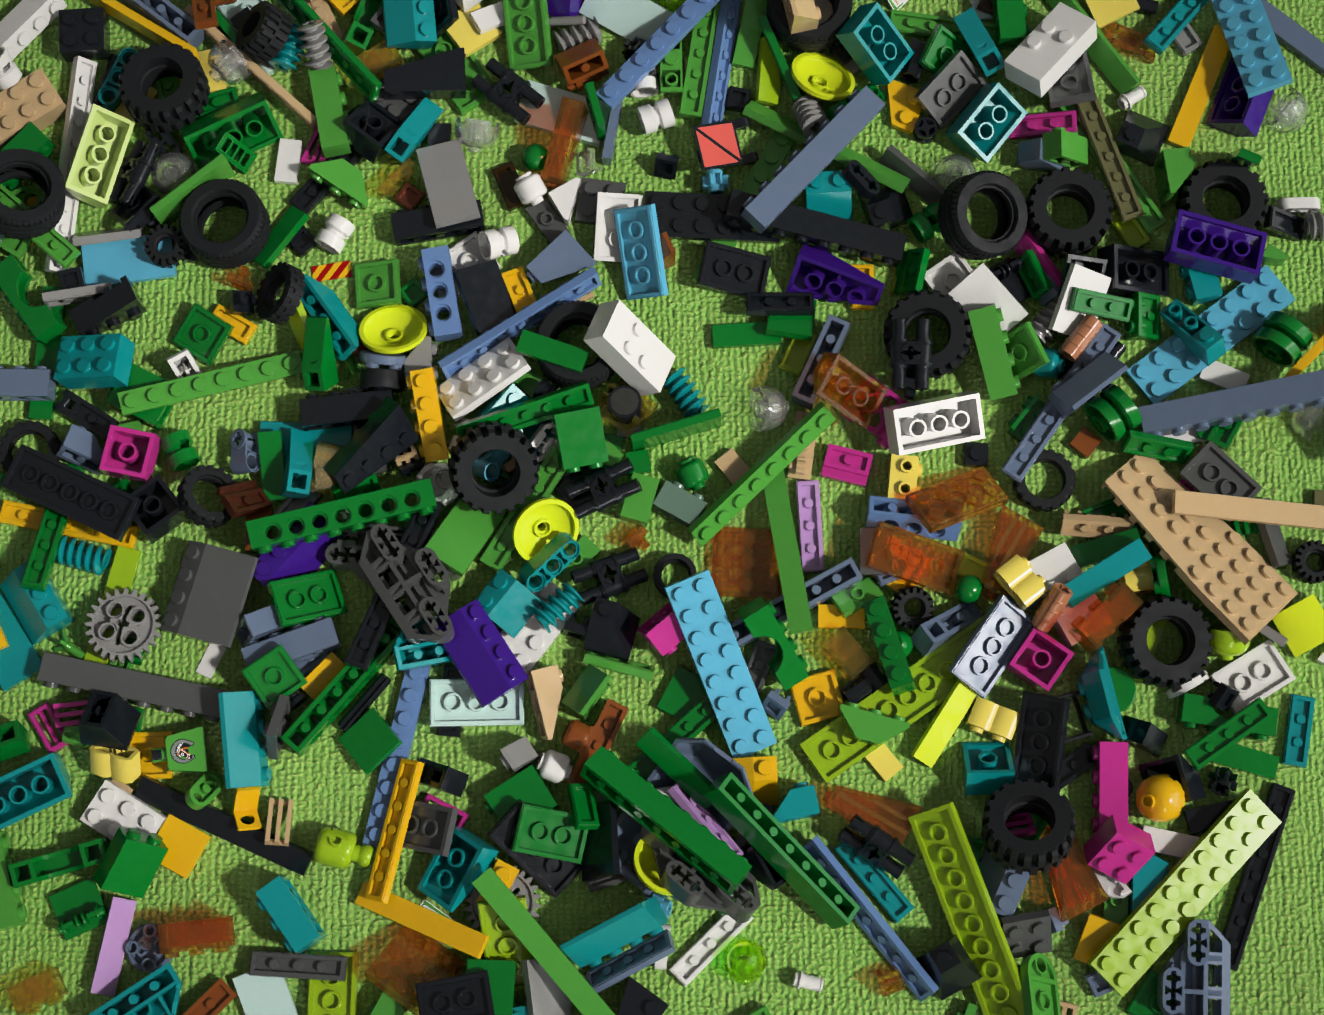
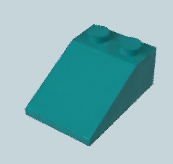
(451, 877)

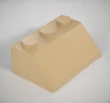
(801, 15)

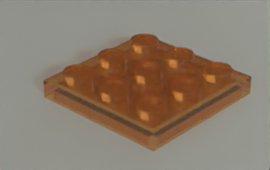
(745, 564)
(411, 960)

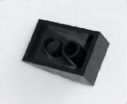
(1135, 270)

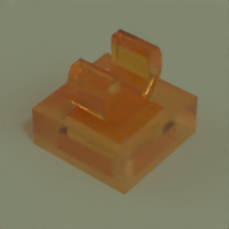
(241, 279)
(636, 537)
(890, 982)

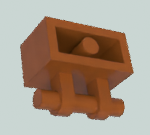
(582, 64)

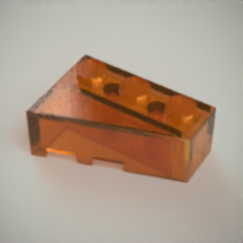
(1105, 616)
(196, 936)

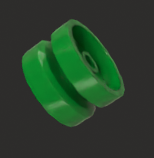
(1282, 339)
(1112, 413)

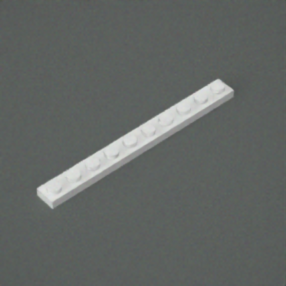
(77, 112)

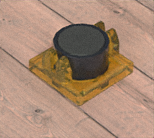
(625, 407)

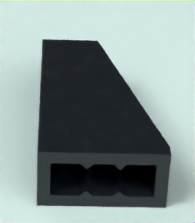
(431, 77)

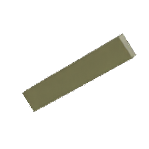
(1109, 160)

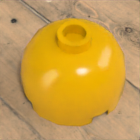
(1160, 798)

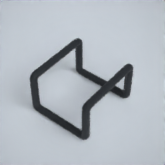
(1086, 733)

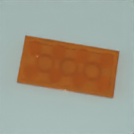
(956, 499)
(914, 558)

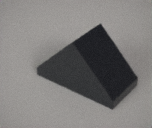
(1144, 735)

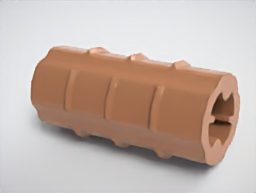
(1080, 337)
(1052, 607)

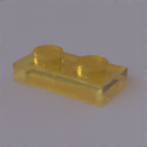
(391, 186)

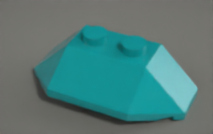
(323, 302)
(415, 656)
(1100, 697)
(150, 996)

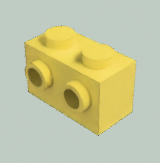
(903, 476)

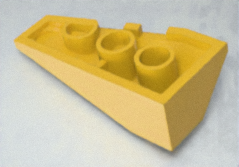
(762, 777)

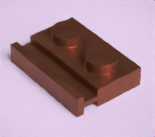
(244, 499)

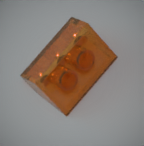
(847, 388)

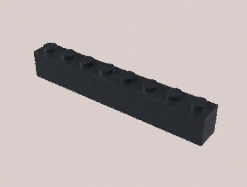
(824, 231)

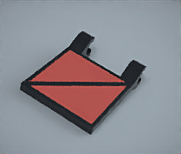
(719, 145)

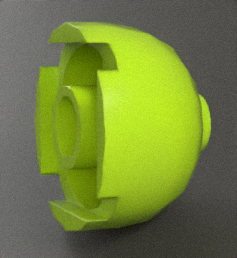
(1225, 642)

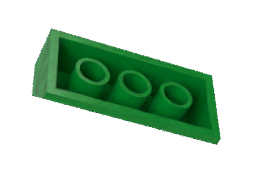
(246, 120)

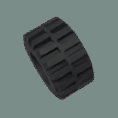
(263, 32)

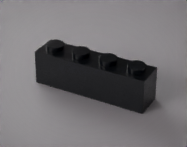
(420, 227)
(340, 409)

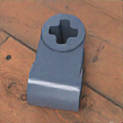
(245, 453)

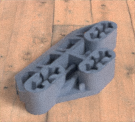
(1193, 974)

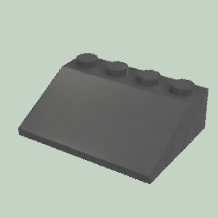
(209, 594)

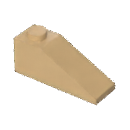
(545, 694)

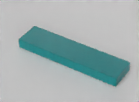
(1173, 24)
(1107, 571)
(877, 883)

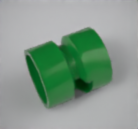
(921, 223)
(179, 448)

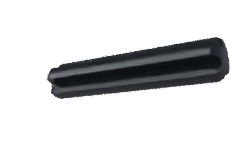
(364, 702)

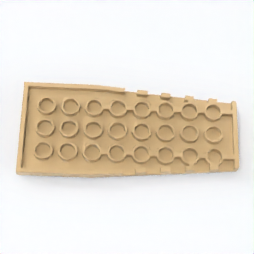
(1206, 551)

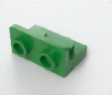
(1144, 317)
(1020, 424)

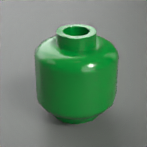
(691, 473)

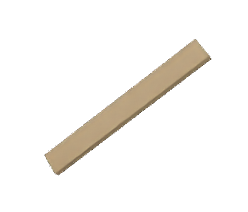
(264, 78)
(1248, 509)

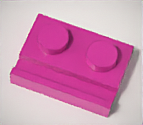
(846, 465)

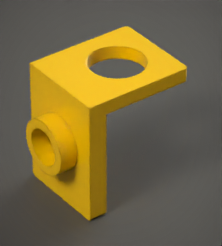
(246, 804)

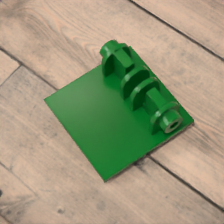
(79, 909)

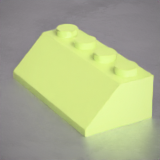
(99, 156)

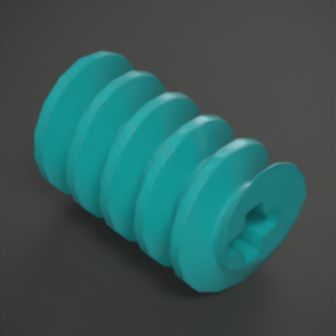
(287, 55)
(684, 394)
(83, 557)
(556, 606)

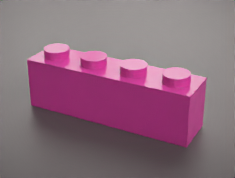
(1110, 782)

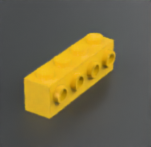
(429, 414)

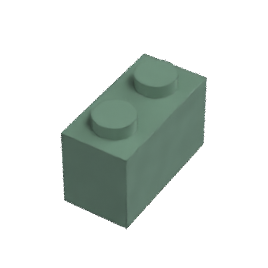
(679, 503)

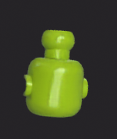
(339, 848)

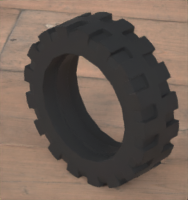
(290, 297)
(22, 429)
(1069, 482)
(191, 507)

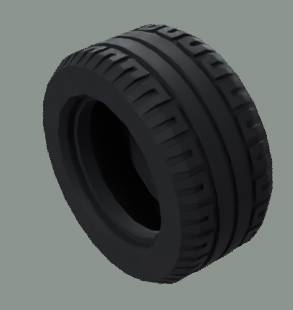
(809, 40)
(42, 171)
(207, 200)
(1009, 206)
(552, 325)

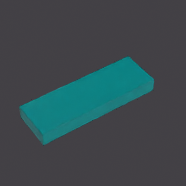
(1298, 731)

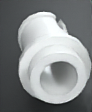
(1126, 100)
(807, 981)

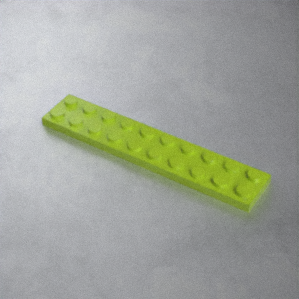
(834, 748)
(1184, 892)
(969, 908)

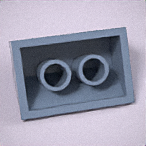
(1085, 383)
(1003, 885)

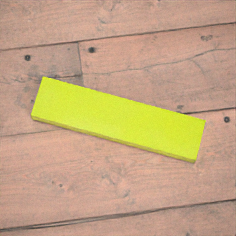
(944, 724)

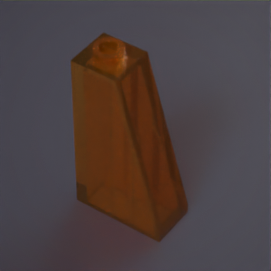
(564, 142)
(1010, 536)
(879, 810)
(1075, 884)

